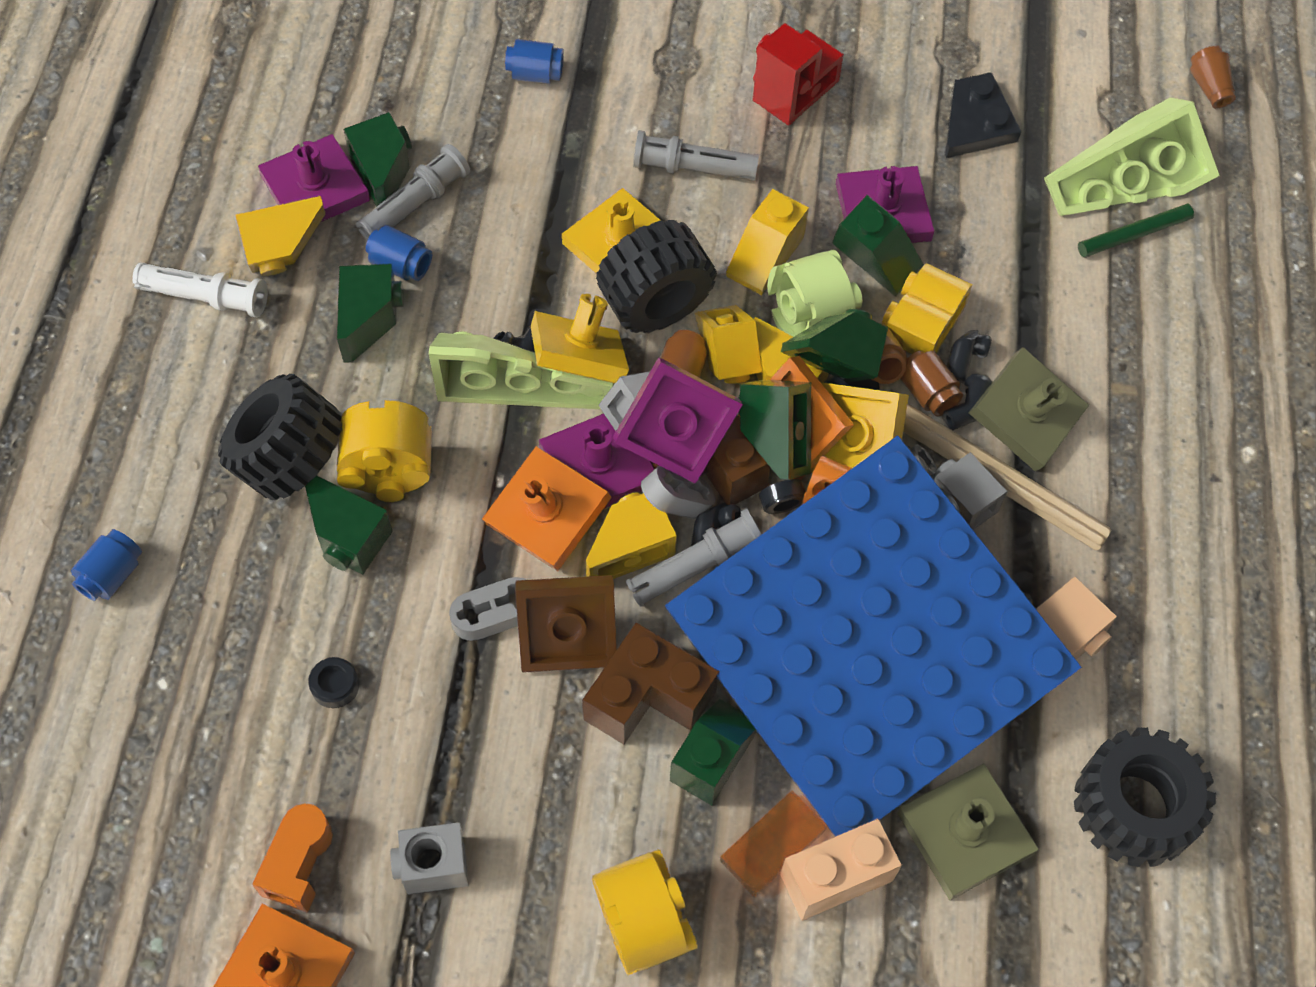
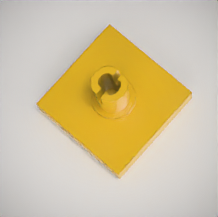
(605, 227)
(581, 343)
(876, 419)

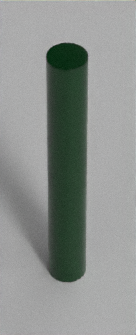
(1135, 230)

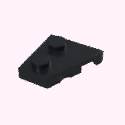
(979, 117)

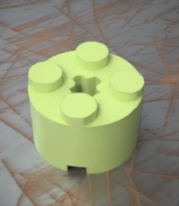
(811, 291)

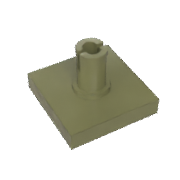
(1029, 409)
(967, 831)

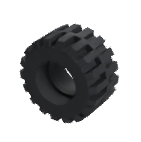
(656, 276)
(280, 437)
(1165, 767)

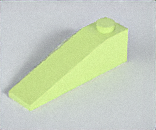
(1141, 160)
(495, 372)

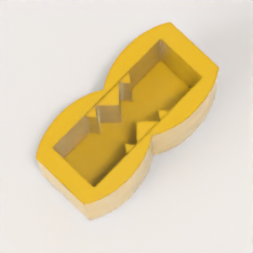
(928, 309)

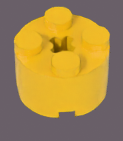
(384, 449)
(644, 912)

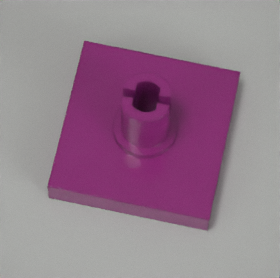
(315, 171)
(894, 189)
(677, 420)
(592, 453)

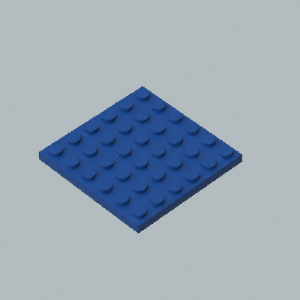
(872, 639)

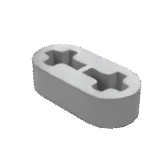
(676, 494)
(493, 607)

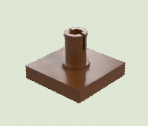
(566, 623)

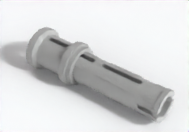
(675, 154)
(427, 183)
(713, 550)

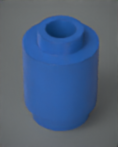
(534, 61)
(406, 254)
(106, 565)

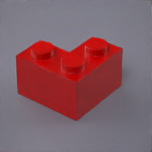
(793, 72)

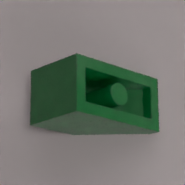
(379, 154)
(878, 245)
(366, 306)
(842, 345)
(778, 424)
(346, 525)
(712, 751)

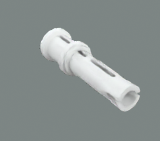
(218, 290)

